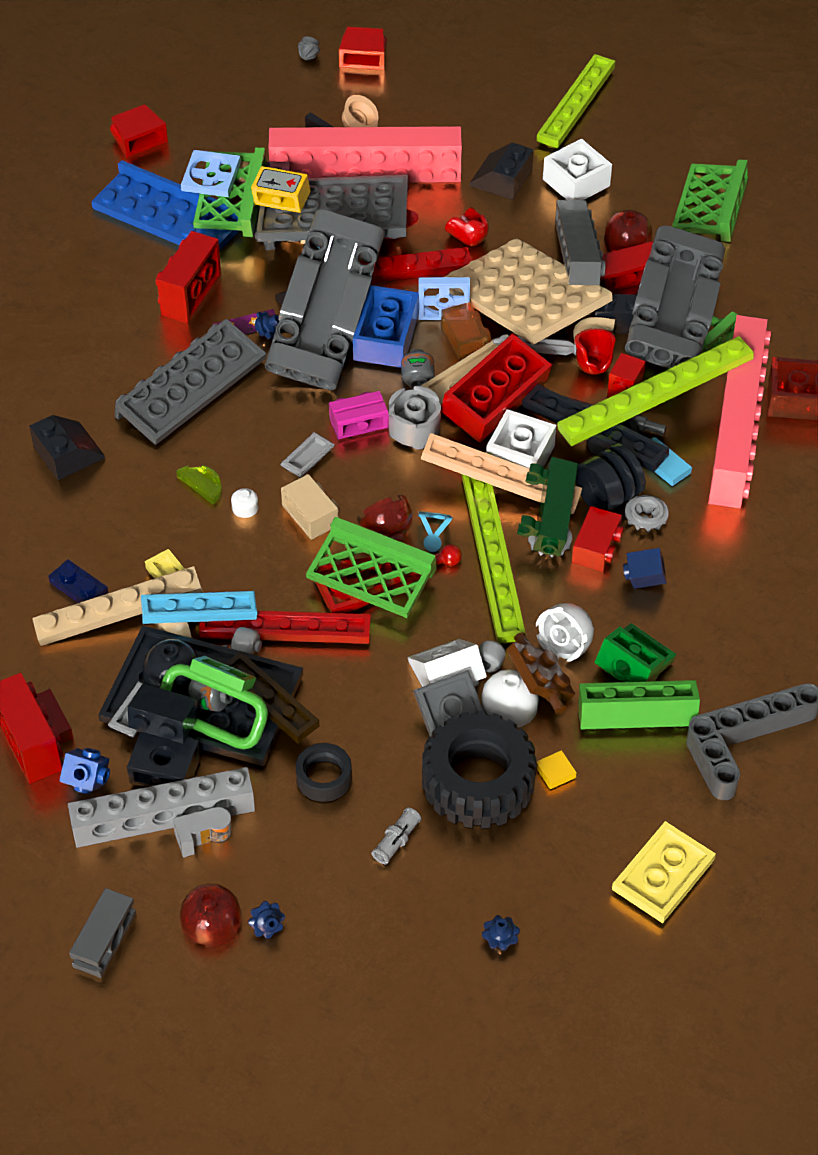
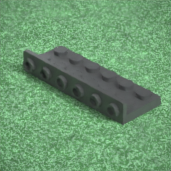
(189, 381)

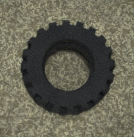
(478, 801)

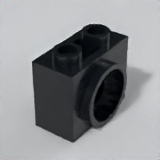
(152, 750)

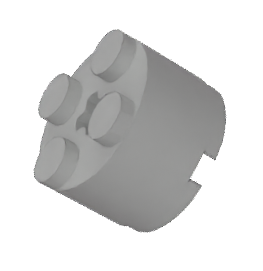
(414, 416)

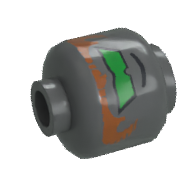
(417, 368)
(208, 697)

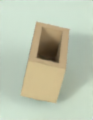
(309, 506)

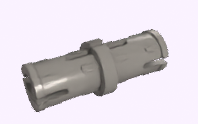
(396, 835)

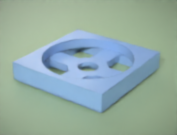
(215, 160)
(443, 284)

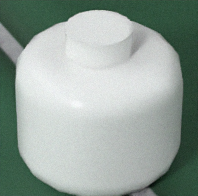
(244, 503)

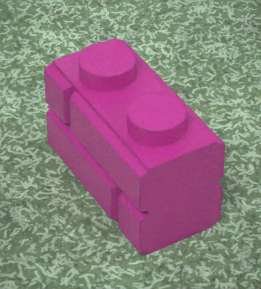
(358, 414)

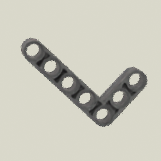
(744, 727)

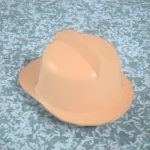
(359, 112)

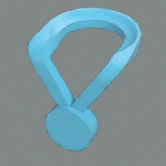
(432, 541)

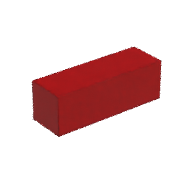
(55, 715)

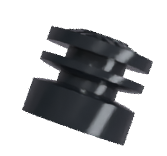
(610, 478)

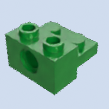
(633, 655)

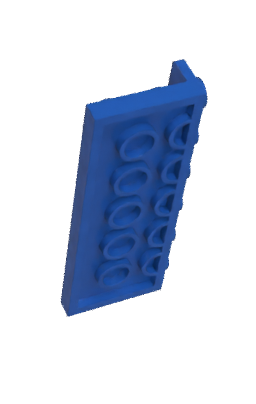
(156, 205)

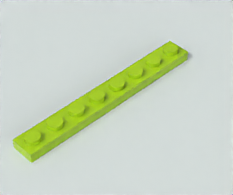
(655, 390)
(494, 560)

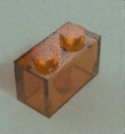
(464, 329)

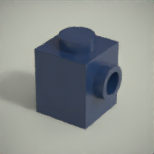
(645, 568)

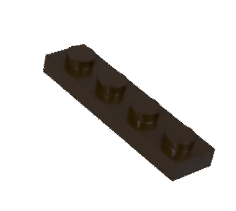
(281, 706)

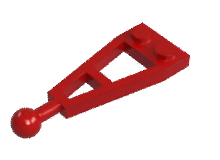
(342, 603)

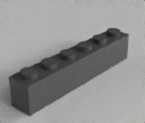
(579, 243)

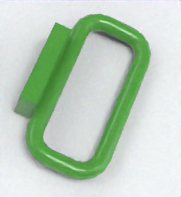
(226, 680)

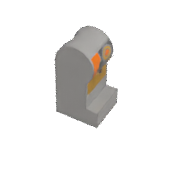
(201, 828)

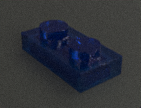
(76, 582)

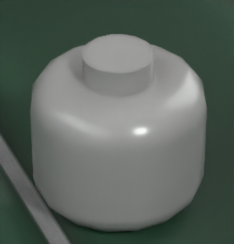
(246, 640)
(492, 655)

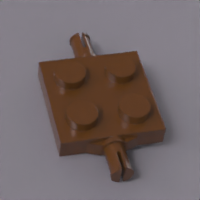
(541, 672)

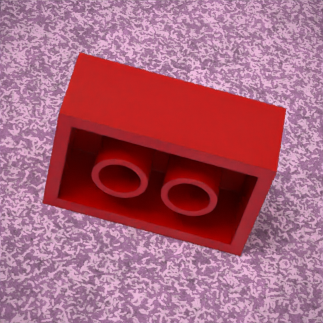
(189, 277)
(28, 730)

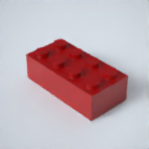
(494, 386)

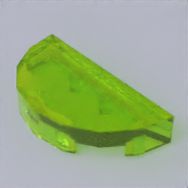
(203, 481)

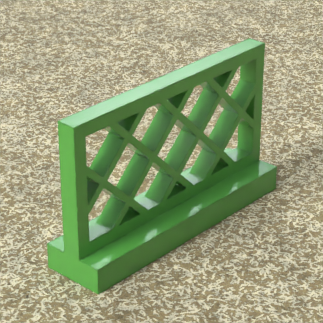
(729, 200)
(248, 210)
(385, 550)

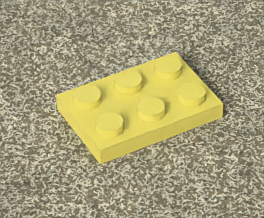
(663, 872)

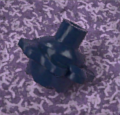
(266, 324)
(266, 919)
(500, 932)

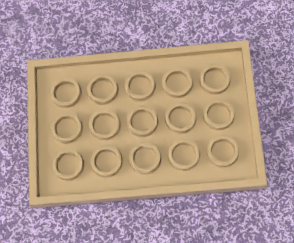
(527, 291)

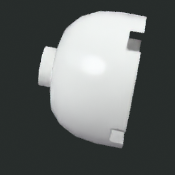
(565, 630)
(509, 697)

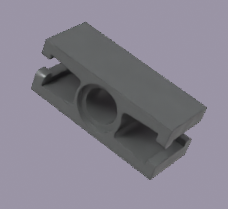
(102, 933)

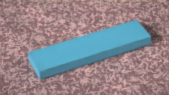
(198, 607)

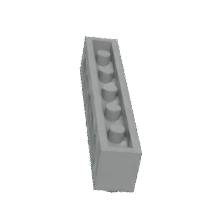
(155, 806)

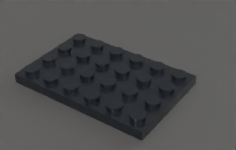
(235, 718)

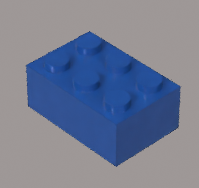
(385, 326)

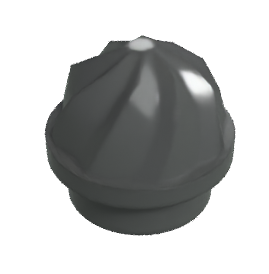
(308, 48)

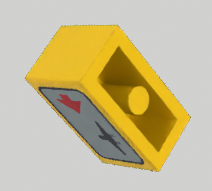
(280, 189)

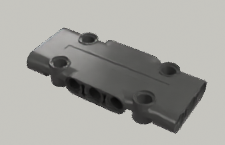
(675, 298)
(325, 299)

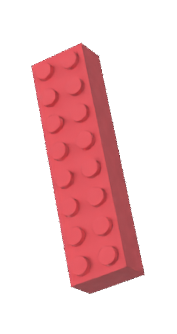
(326, 152)
(738, 417)

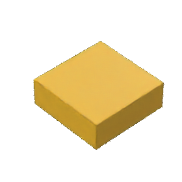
(555, 769)

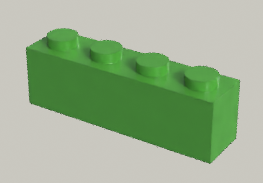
(637, 704)

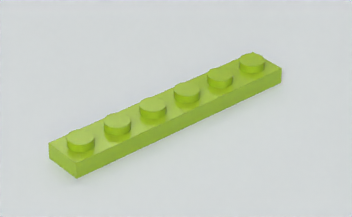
(575, 101)

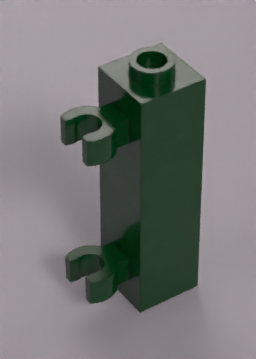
(555, 505)

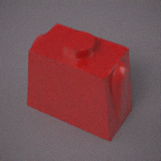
(363, 48)
(138, 130)

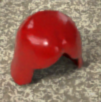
(469, 228)
(594, 350)

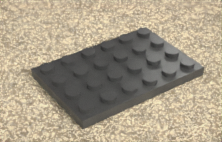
(364, 198)

